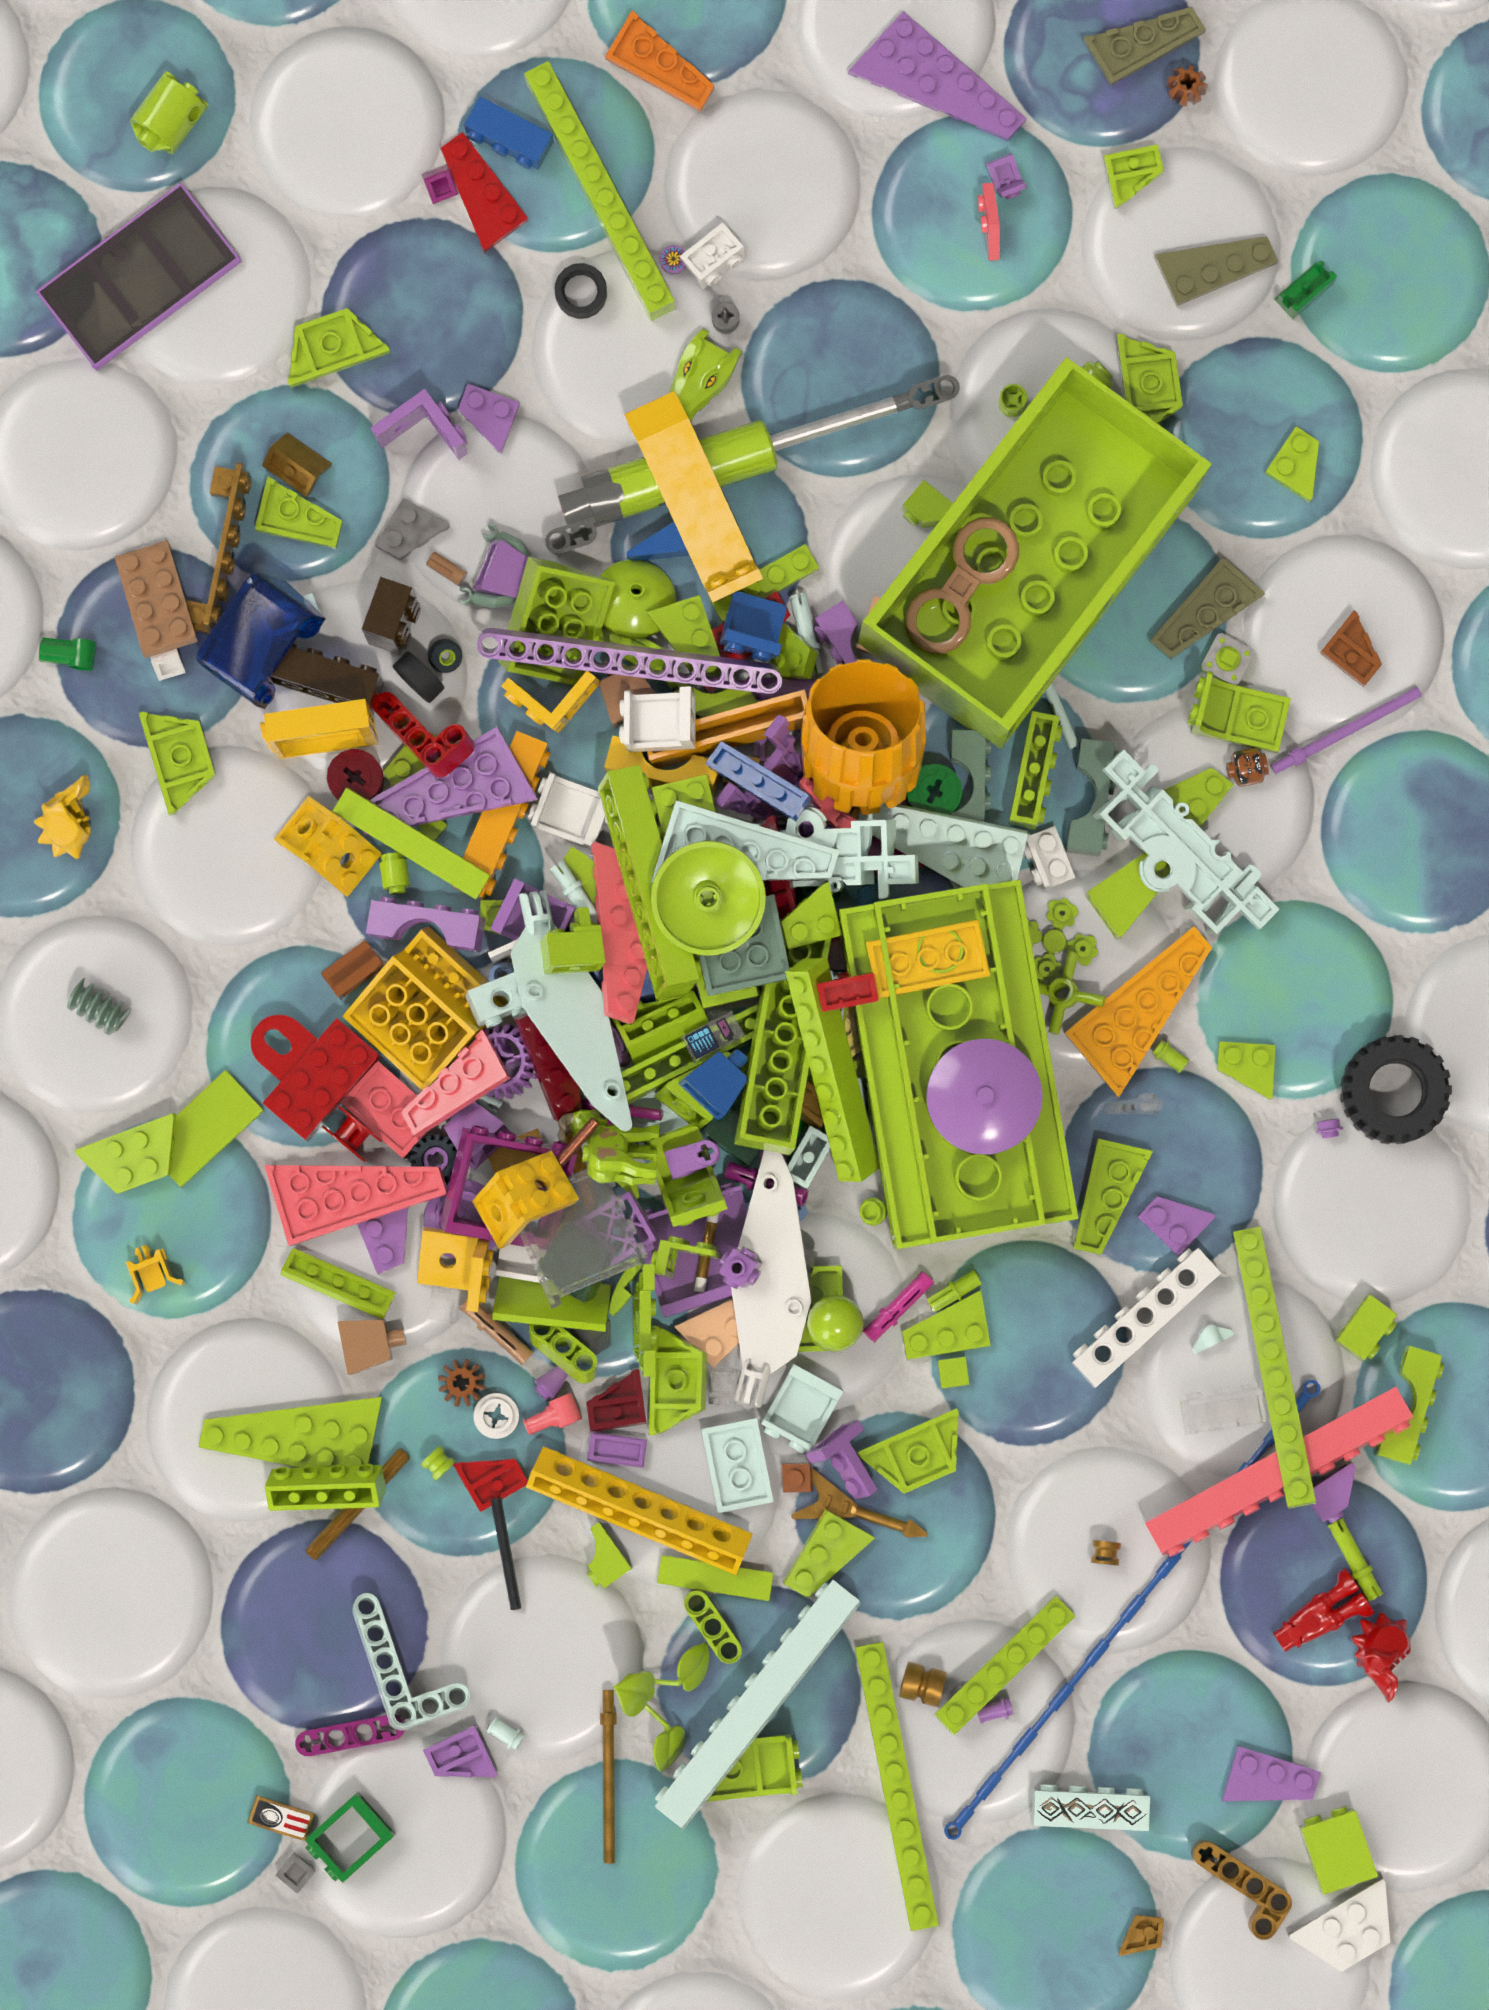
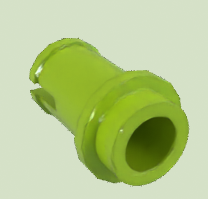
(1170, 1056)

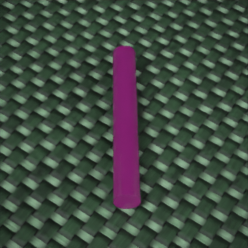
(635, 1111)

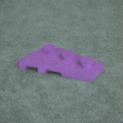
(1266, 1778)

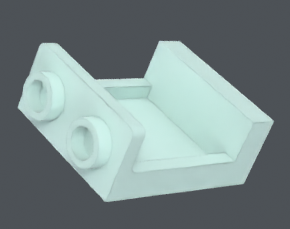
(801, 1409)

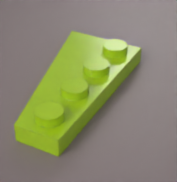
(1109, 1187)

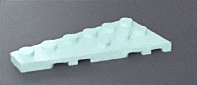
(956, 846)
(772, 852)

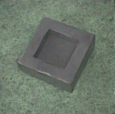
(295, 1873)

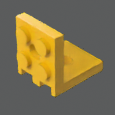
(563, 712)
(325, 845)
(514, 1200)
(467, 1273)

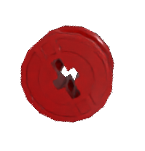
(352, 1133)

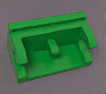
(1305, 289)

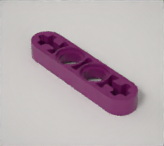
(350, 1732)

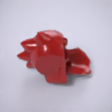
(1380, 1648)

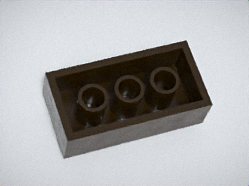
(327, 678)

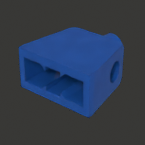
(717, 1082)

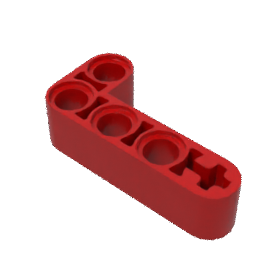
(431, 748)

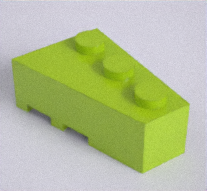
(660, 1025)

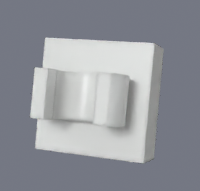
(167, 664)

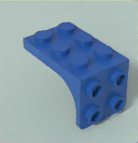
(753, 627)

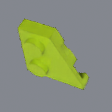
(1296, 464)
(812, 920)

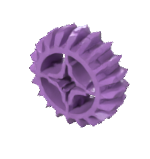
(516, 1083)

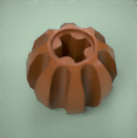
(1193, 80)

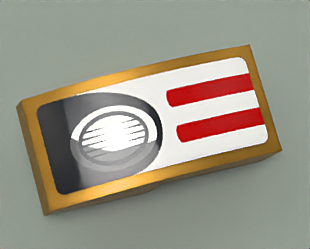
(280, 1818)

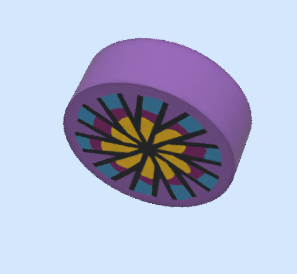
(670, 260)

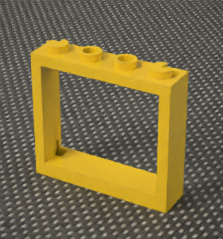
(320, 729)

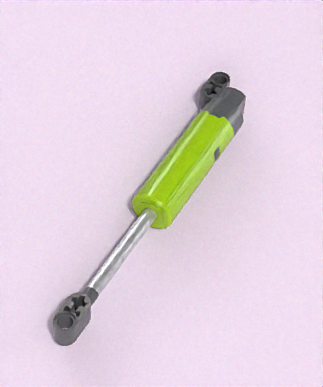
(732, 454)

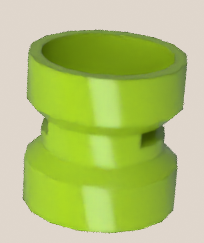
(1016, 396)

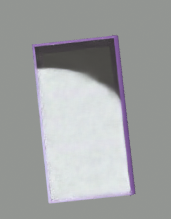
(138, 276)

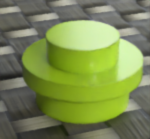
(873, 1211)

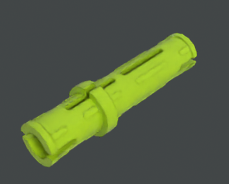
(1355, 1560)

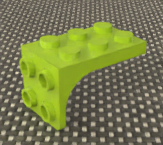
(1238, 714)
(690, 1195)
(763, 1770)

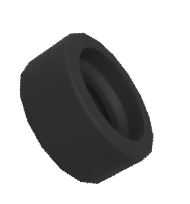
(577, 270)
(418, 677)

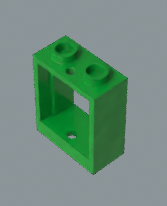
(370, 1816)

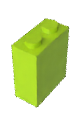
(1337, 1850)

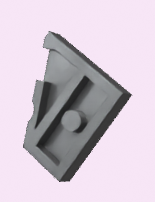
(409, 529)

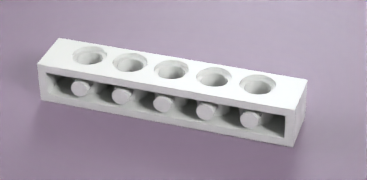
(1203, 1274)

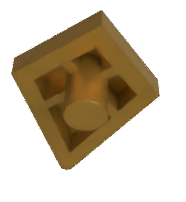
(1143, 1935)

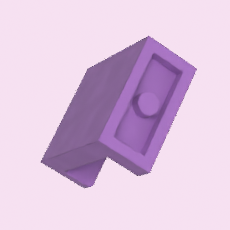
(510, 919)

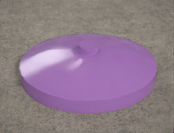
(984, 1096)

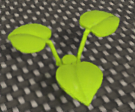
(639, 1689)

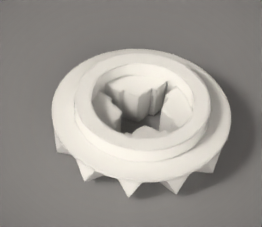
(490, 1403)

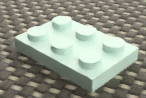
(737, 1465)

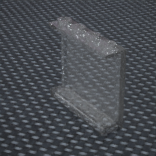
(582, 1240)

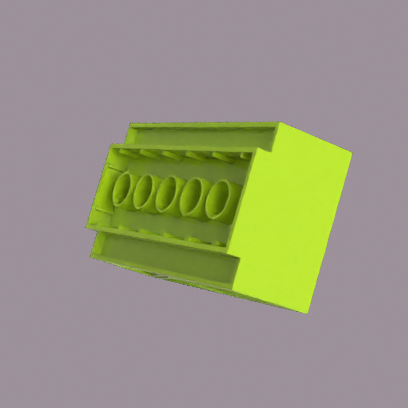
(1089, 501)
(928, 1183)

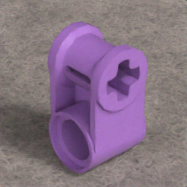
(687, 1159)

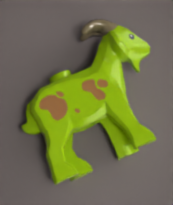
(612, 1150)

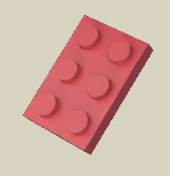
(379, 1103)

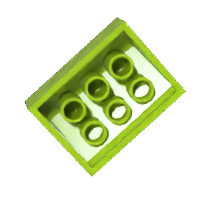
(557, 603)

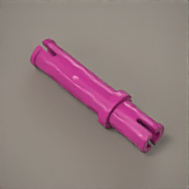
(889, 1315)

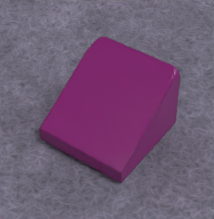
(439, 184)

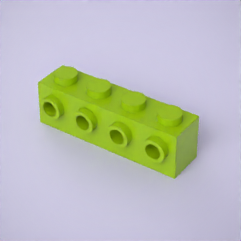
(1033, 771)
(325, 1487)

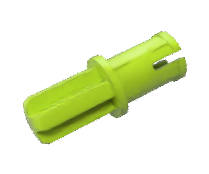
(954, 1291)

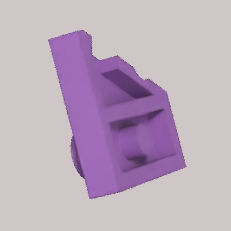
(1174, 1222)
(461, 1756)

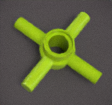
(1073, 997)

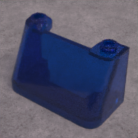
(257, 635)

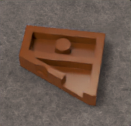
(1352, 651)

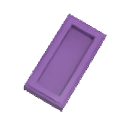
(617, 1449)

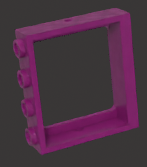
(469, 1137)

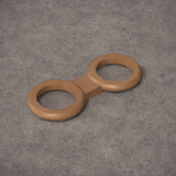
(962, 585)

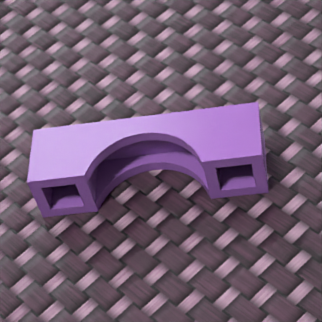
(837, 628)
(392, 920)

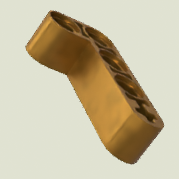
(1239, 1881)

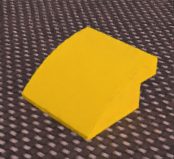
(419, 1008)

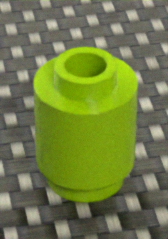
(394, 873)

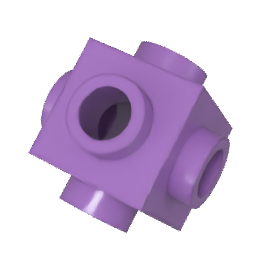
(750, 1267)

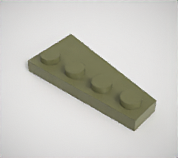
(1208, 268)

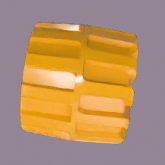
(863, 736)

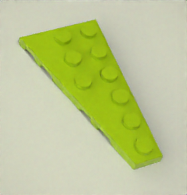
(299, 1436)

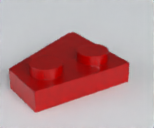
(491, 1479)

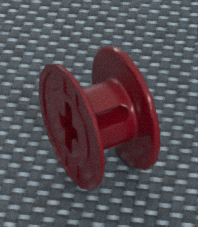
(356, 762)

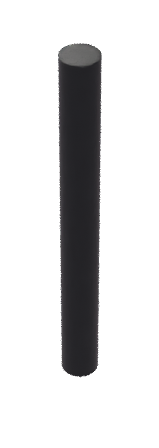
(505, 1553)

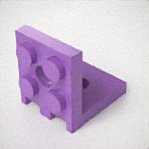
(413, 412)

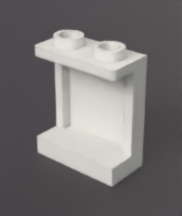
(659, 721)
(568, 811)

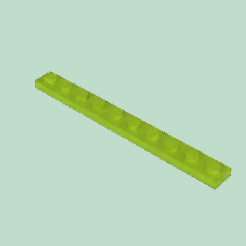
(1274, 1368)
(896, 1786)

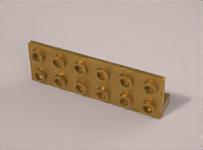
(233, 486)

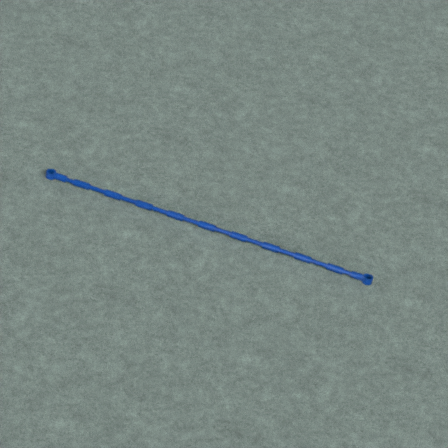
(1098, 1650)

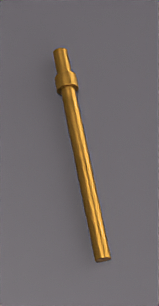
(608, 1720)

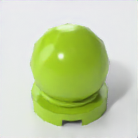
(835, 1323)

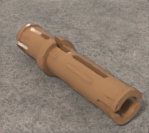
(497, 1331)

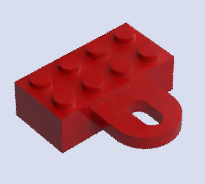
(313, 1073)

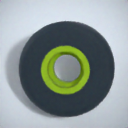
(440, 647)

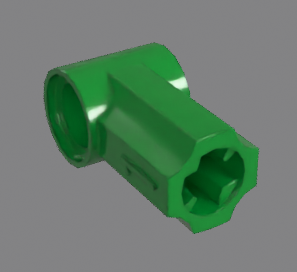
(77, 654)

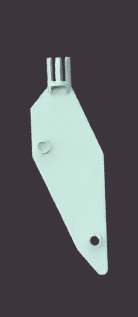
(569, 1015)

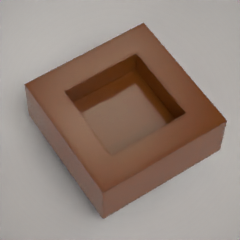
(797, 1477)

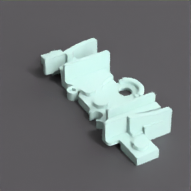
(1185, 847)
(853, 863)

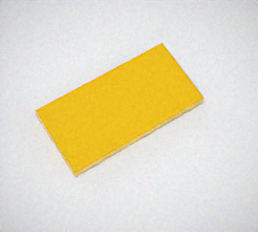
(939, 952)

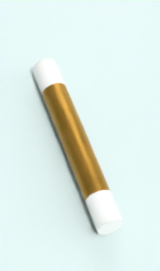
(704, 1262)

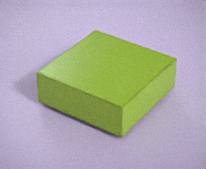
(953, 1372)

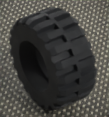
(1429, 1072)

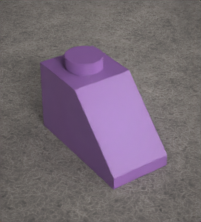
(1334, 1493)

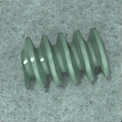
(97, 1008)

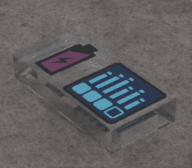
(712, 1036)

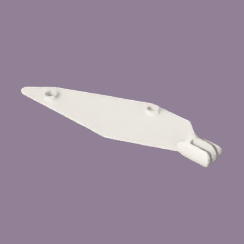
(776, 1307)

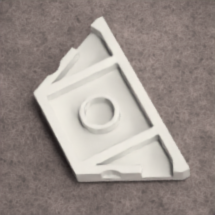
(1348, 1929)

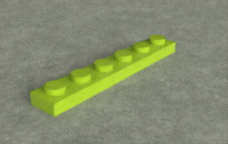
(1004, 1665)

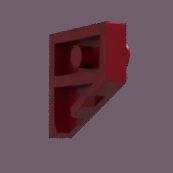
(619, 1405)

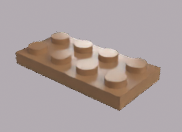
(156, 599)

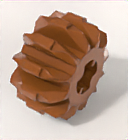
(466, 1374)

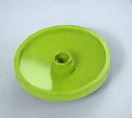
(708, 898)

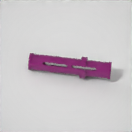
(738, 1173)

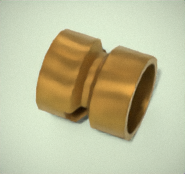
(922, 1684)

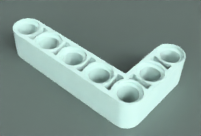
(395, 1674)

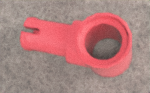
(559, 1413)

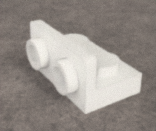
(713, 256)
(1048, 859)

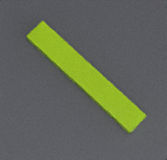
(411, 843)

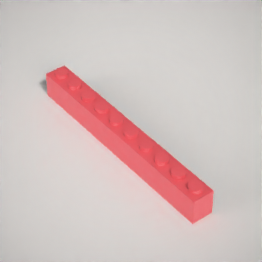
(1264, 1481)

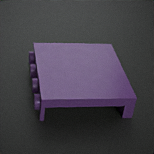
(678, 1293)

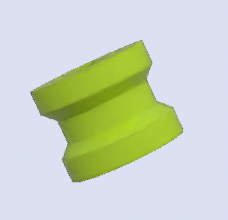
(438, 1463)

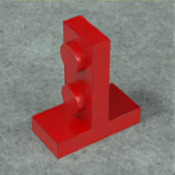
(847, 991)

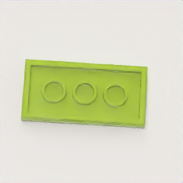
(210, 1126)
(526, 1303)

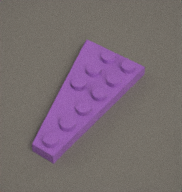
(927, 73)
(479, 784)

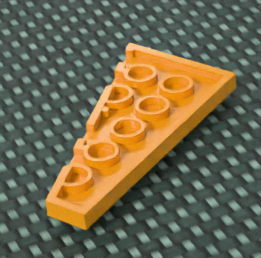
(1124, 1029)

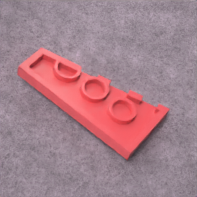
(459, 1085)

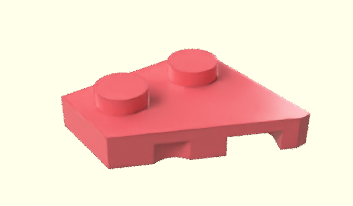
(990, 220)

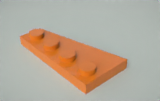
(654, 61)

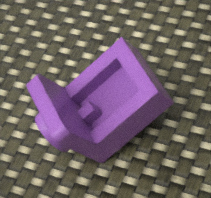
(1005, 176)

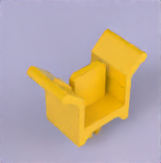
(150, 1272)

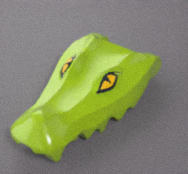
(702, 373)

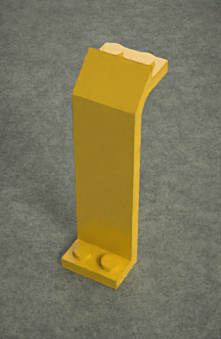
(693, 496)

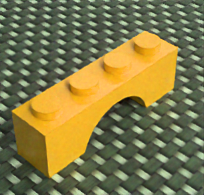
(620, 757)

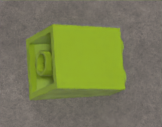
(682, 1103)

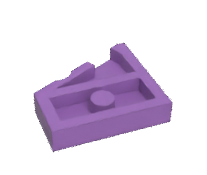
(489, 414)
(386, 1239)

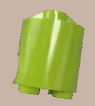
(167, 114)

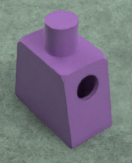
(474, 1115)

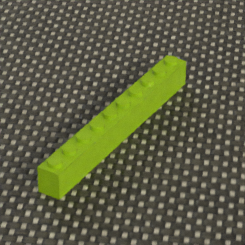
(599, 191)

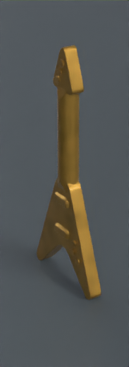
(841, 1505)

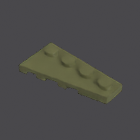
(1136, 46)
(1210, 605)

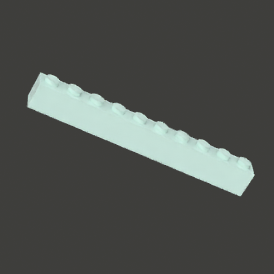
(757, 1705)

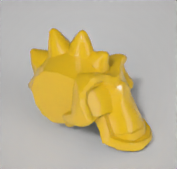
(65, 821)

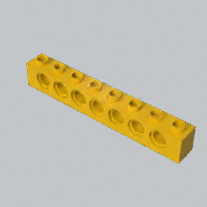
(639, 1510)

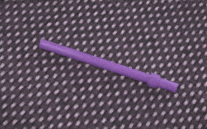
(1298, 755)

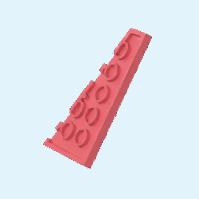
(623, 953)
(331, 1198)

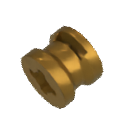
(1105, 1549)

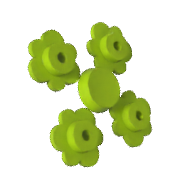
(1055, 941)

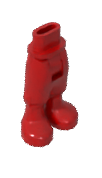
(1317, 1616)

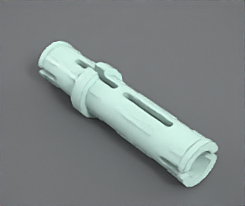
(805, 627)
(573, 889)

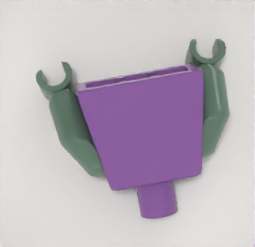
(500, 572)

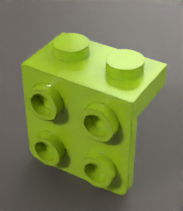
(667, 1254)

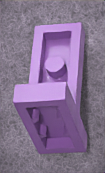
(844, 1459)

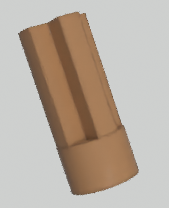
(446, 568)

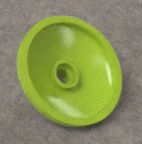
(627, 611)

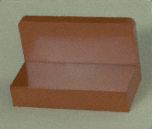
(352, 970)

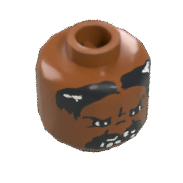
(1247, 767)

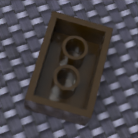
(391, 616)

